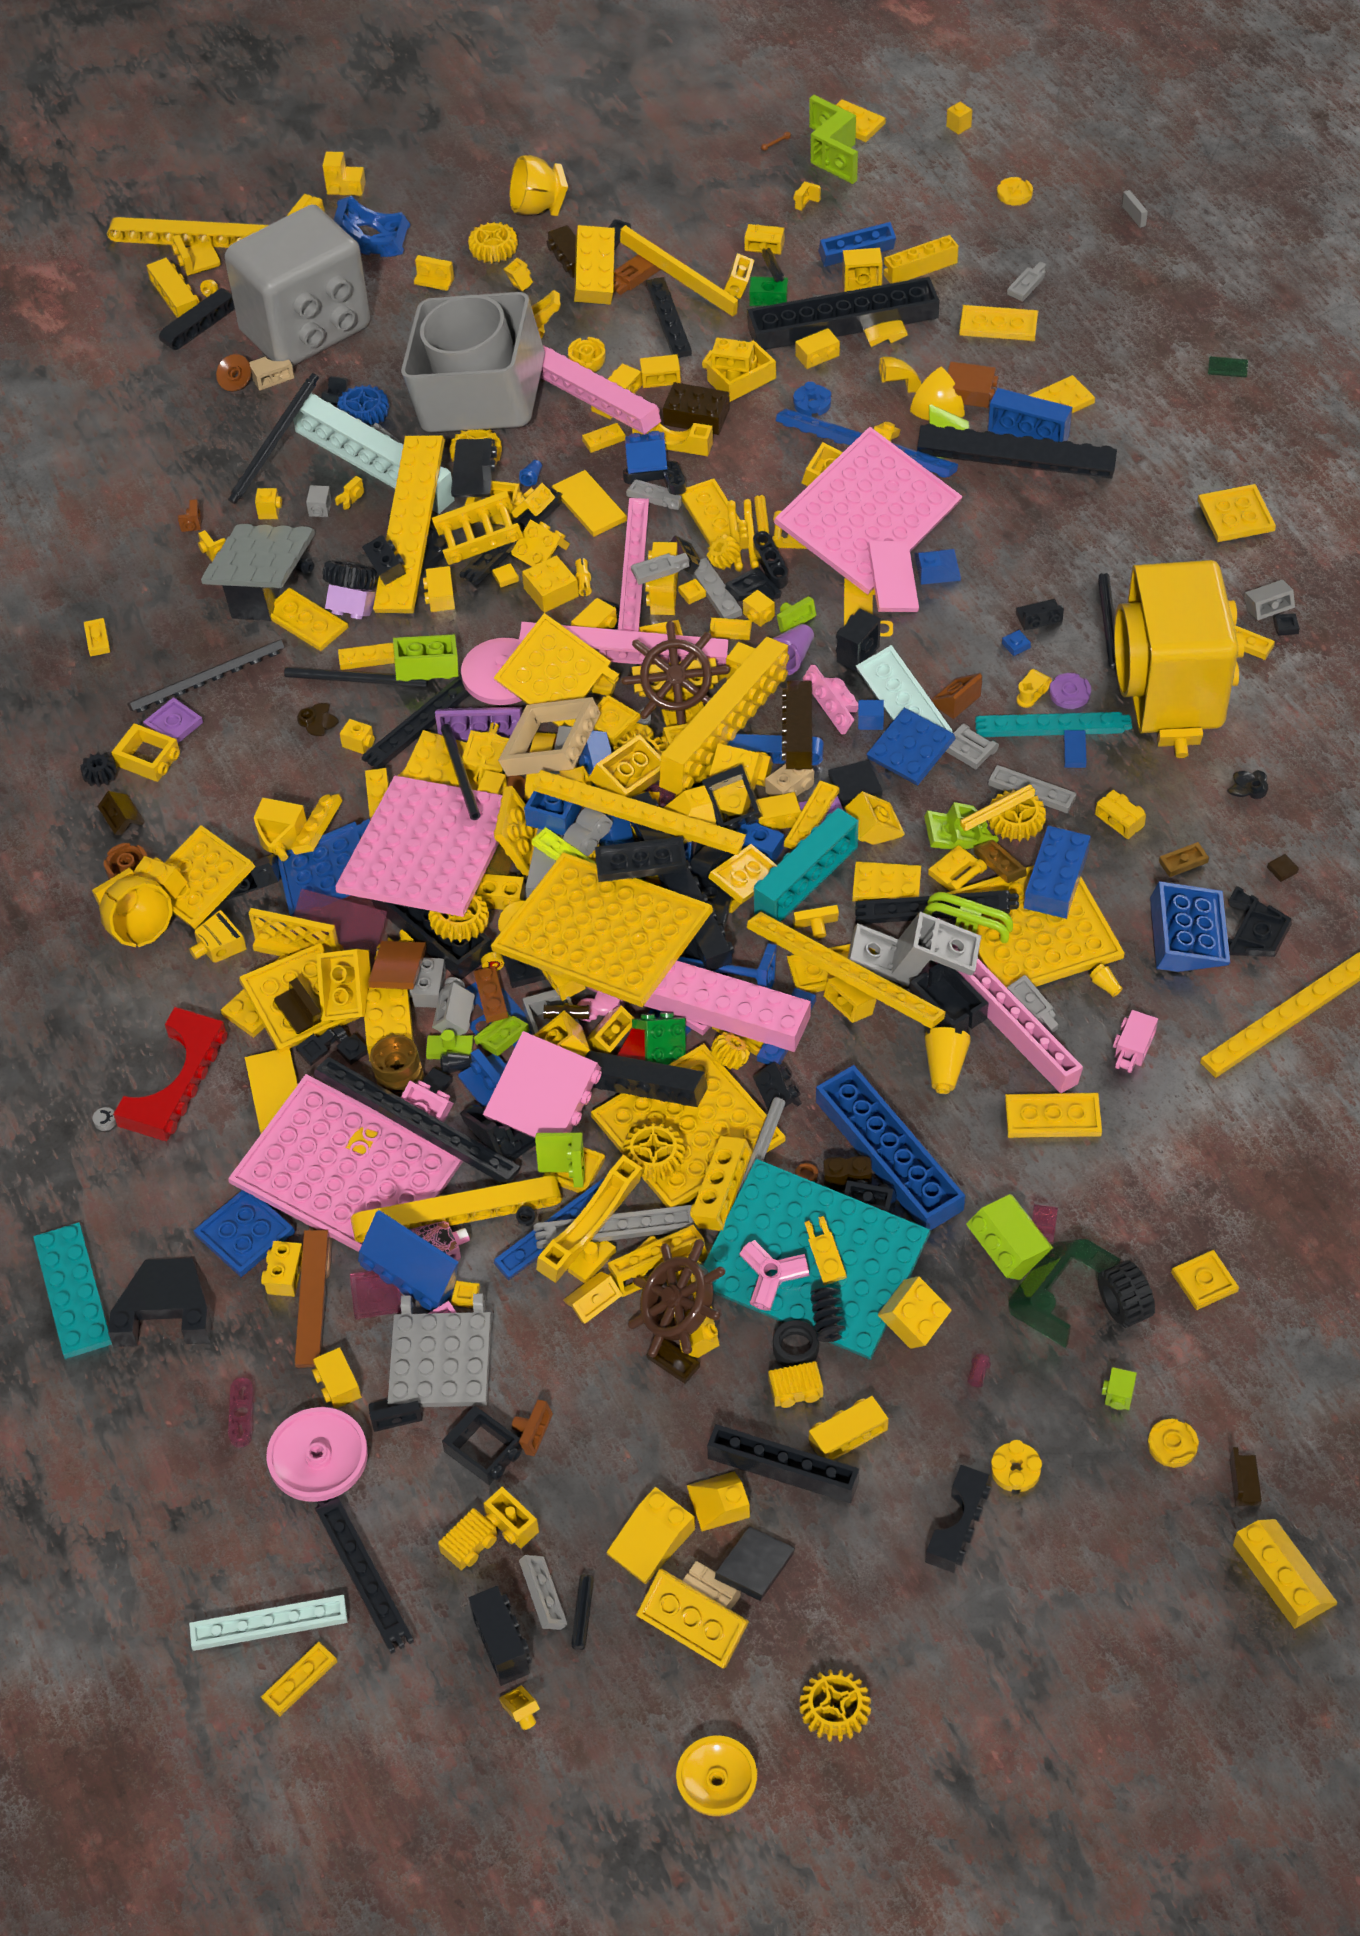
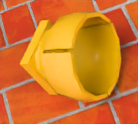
(536, 186)
(133, 908)

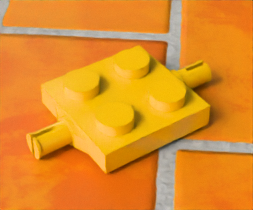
(484, 751)

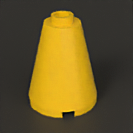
(945, 1057)

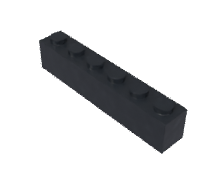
(649, 1079)
(783, 1463)

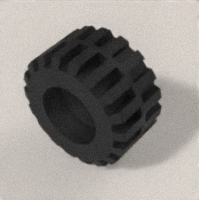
(1126, 1293)

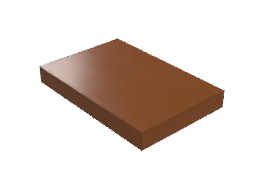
(397, 965)

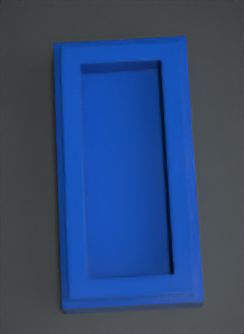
(1074, 749)

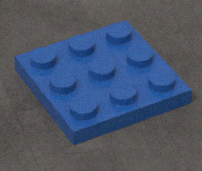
(911, 746)
(243, 1232)

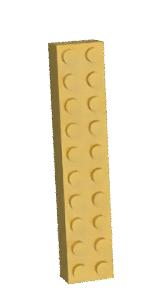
(723, 716)

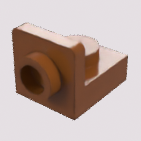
(192, 519)

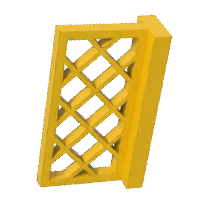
(284, 940)

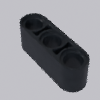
(769, 551)
(707, 860)

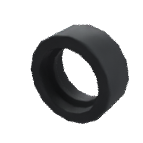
(795, 1327)

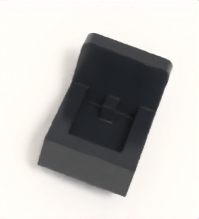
(336, 386)

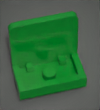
(662, 1037)

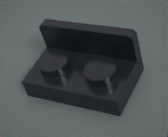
(1040, 614)

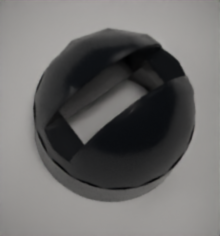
(528, 1212)

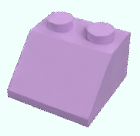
(350, 600)

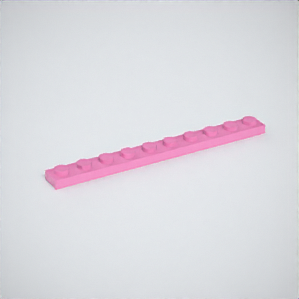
(634, 553)

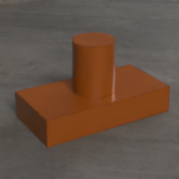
(534, 1427)

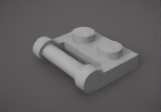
(968, 751)

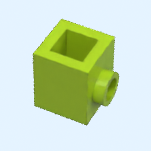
(1119, 1388)

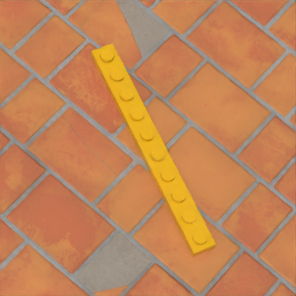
(639, 812)
(846, 970)
(1283, 1017)

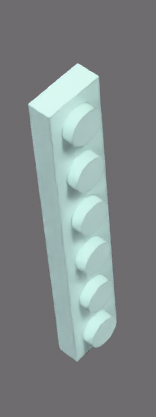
(268, 1622)

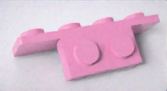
(833, 698)

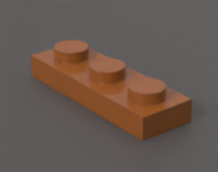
(490, 994)

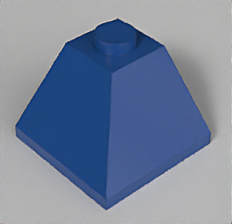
(937, 566)

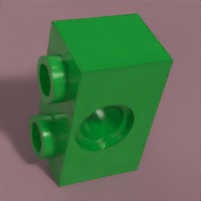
(766, 291)

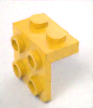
(196, 257)
(538, 543)

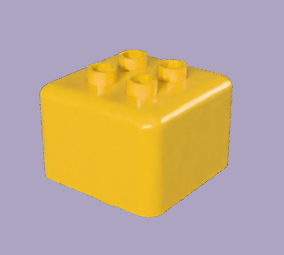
(1177, 646)

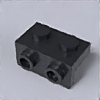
(776, 1082)

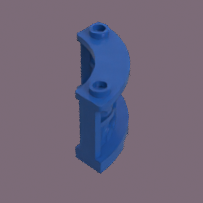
(385, 224)

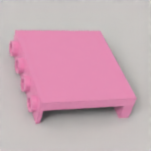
(542, 1088)

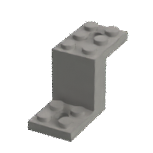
(922, 941)

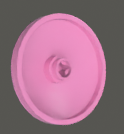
(481, 667)
(317, 1454)

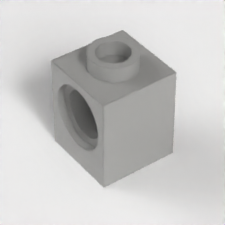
(319, 501)

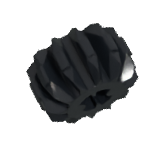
(98, 769)

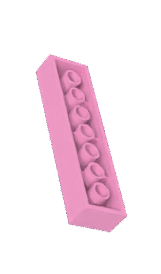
(732, 1005)

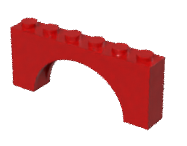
(160, 1112)

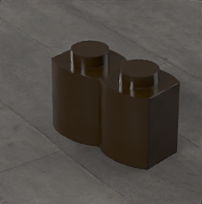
(840, 1170)

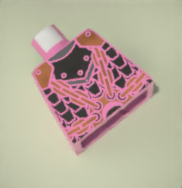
(441, 1237)

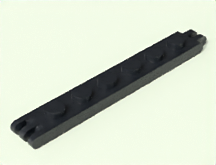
(487, 561)
(413, 726)
(908, 908)
(363, 1573)

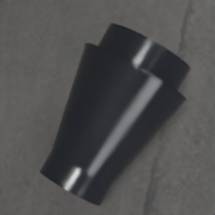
(454, 1062)

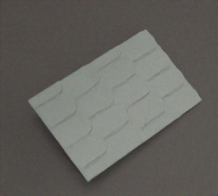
(256, 566)

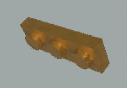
(1000, 861)

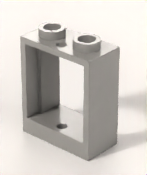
(534, 1006)

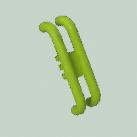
(970, 914)

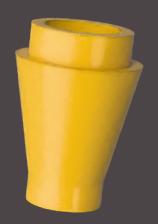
(1106, 980)

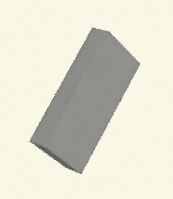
(1134, 208)

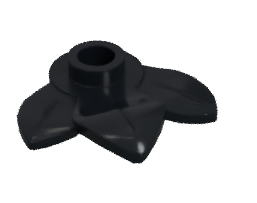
(1249, 784)

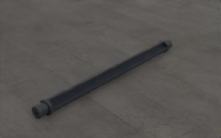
(275, 435)

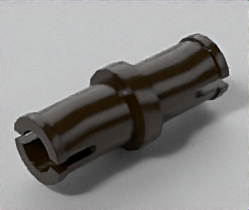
(575, 1012)

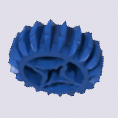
(365, 404)

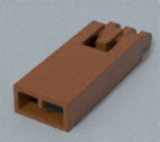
(632, 274)

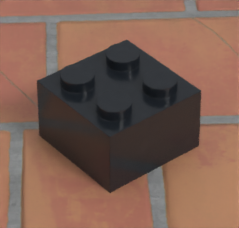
(858, 639)

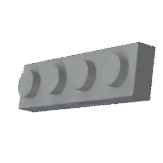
(715, 591)
(1051, 795)

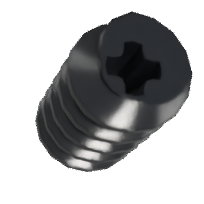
(826, 1314)

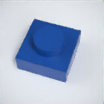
(1016, 642)

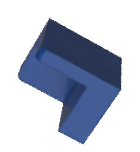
(870, 714)

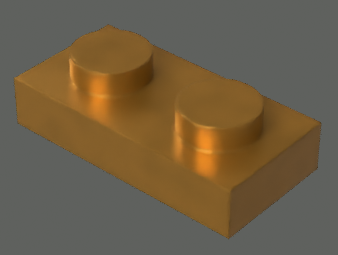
(1183, 859)

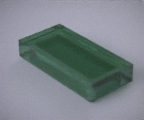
(1228, 366)

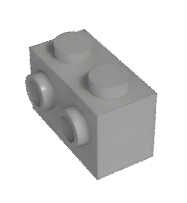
(1270, 599)
(429, 983)
(454, 1009)

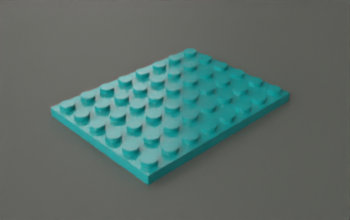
(872, 1244)

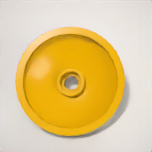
(716, 1759)

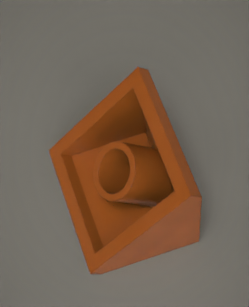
(958, 695)

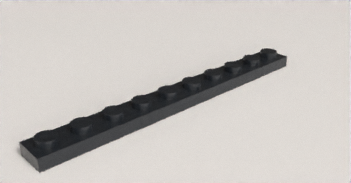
(417, 1121)

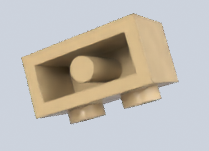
(789, 781)

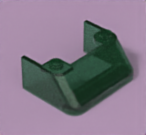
(1033, 1301)

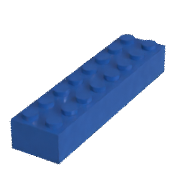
(893, 1149)

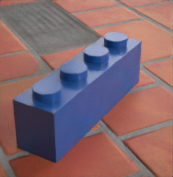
(877, 236)

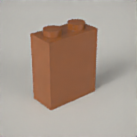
(973, 383)

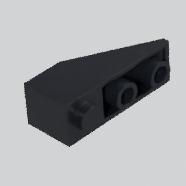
(263, 875)

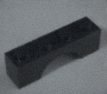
(948, 1544)

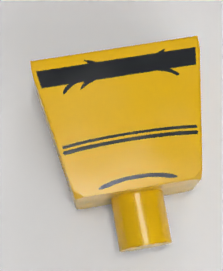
(217, 939)

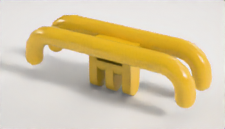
(743, 533)

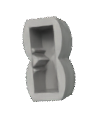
(587, 830)

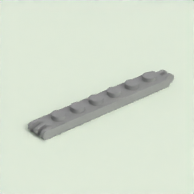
(624, 1225)

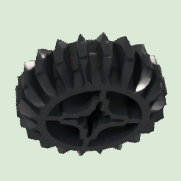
(349, 575)

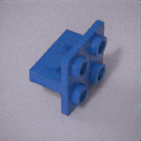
(482, 1076)

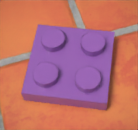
(173, 720)

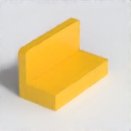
(593, 1296)

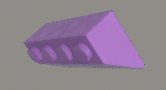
(478, 719)

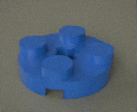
(819, 405)

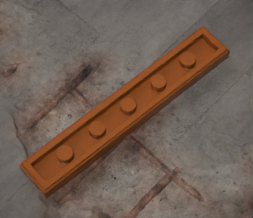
(311, 1297)

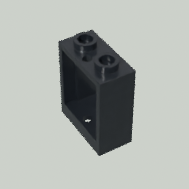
(727, 778)
(466, 1428)

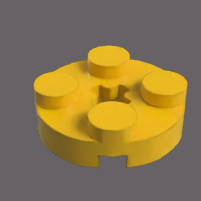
(1016, 1453)

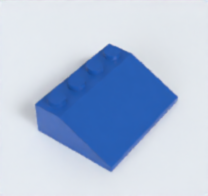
(1188, 927)
(408, 1262)

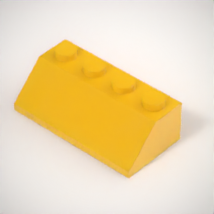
(1283, 1571)

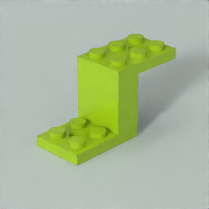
(833, 139)

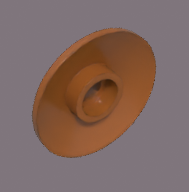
(227, 370)

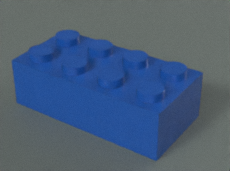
(1028, 416)
(1057, 872)

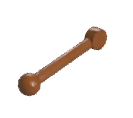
(787, 135)

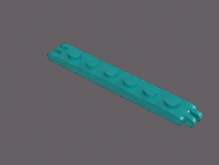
(1052, 724)

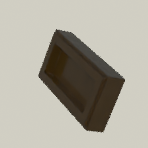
(675, 1362)

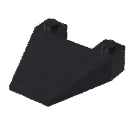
(161, 1292)

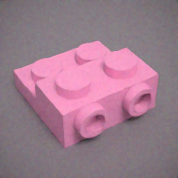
(431, 1103)

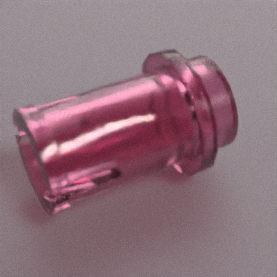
(979, 1368)

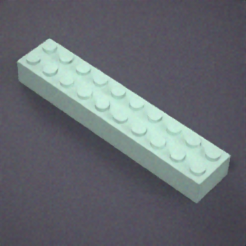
(361, 445)

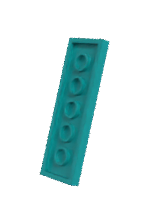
(72, 1290)

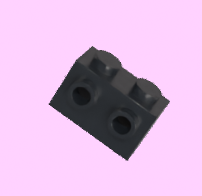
(384, 560)
(877, 1196)

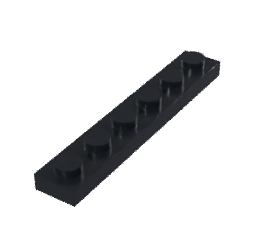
(668, 317)

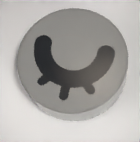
(104, 1119)

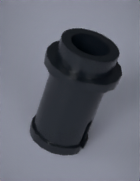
(305, 565)

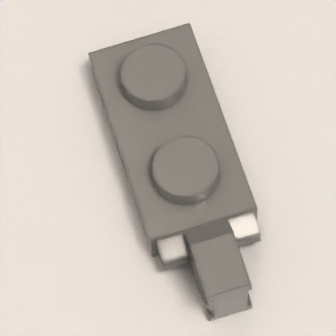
(1027, 282)
(656, 494)
(659, 567)
(1035, 1002)

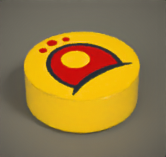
(492, 959)

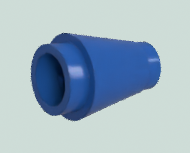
(529, 475)

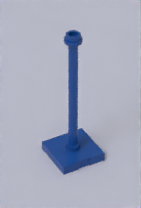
(764, 973)

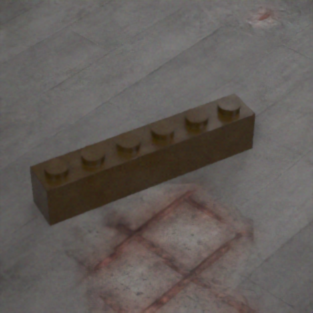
(797, 725)

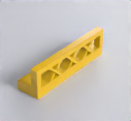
(650, 1256)

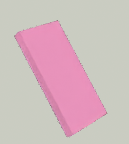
(893, 576)

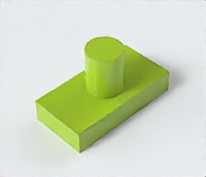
(796, 614)
(448, 1042)

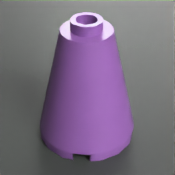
(798, 641)

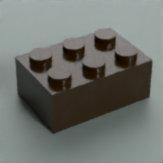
(695, 404)

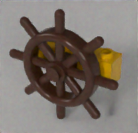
(674, 675)
(685, 1298)

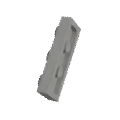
(543, 1592)

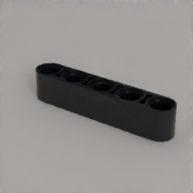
(197, 319)

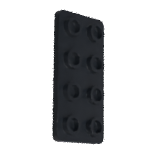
(473, 467)

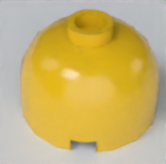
(588, 353)

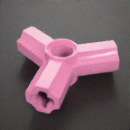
(761, 1263)

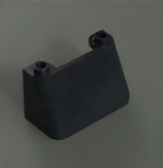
(497, 1136)

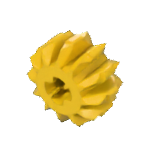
(724, 552)
(730, 1050)

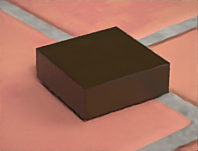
(1282, 867)

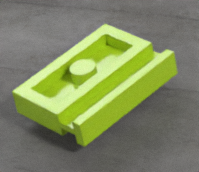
(501, 1034)

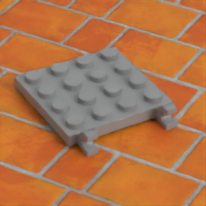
(440, 1357)

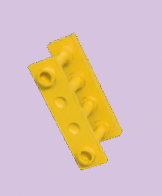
(473, 513)

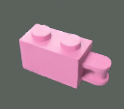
(1134, 1040)

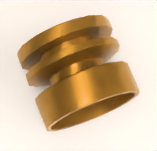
(396, 1063)

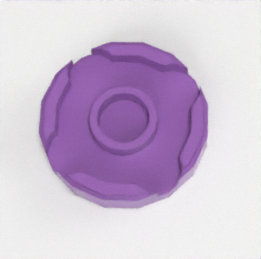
(1070, 691)

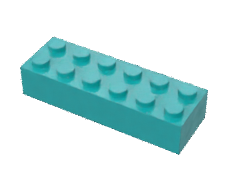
(806, 865)

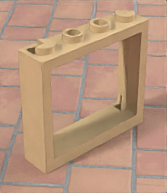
(514, 756)

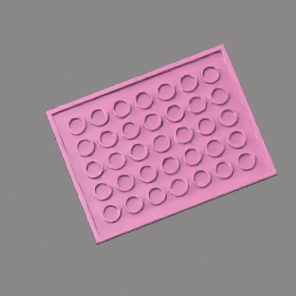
(866, 497)
(423, 848)
(312, 1176)

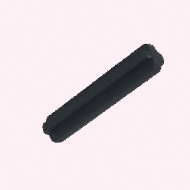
(582, 1612)

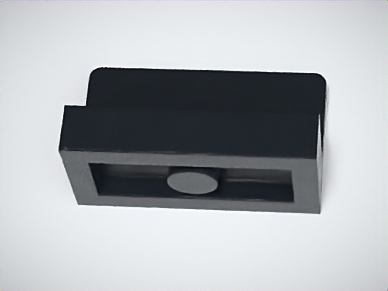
(388, 1417)

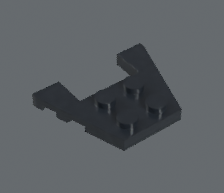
(1261, 929)

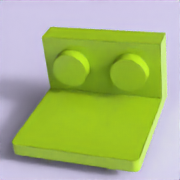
(561, 1154)

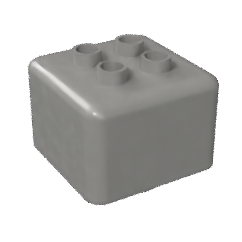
(298, 285)
(473, 362)

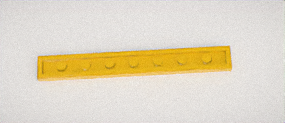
(679, 271)

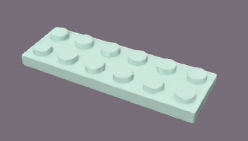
(897, 686)

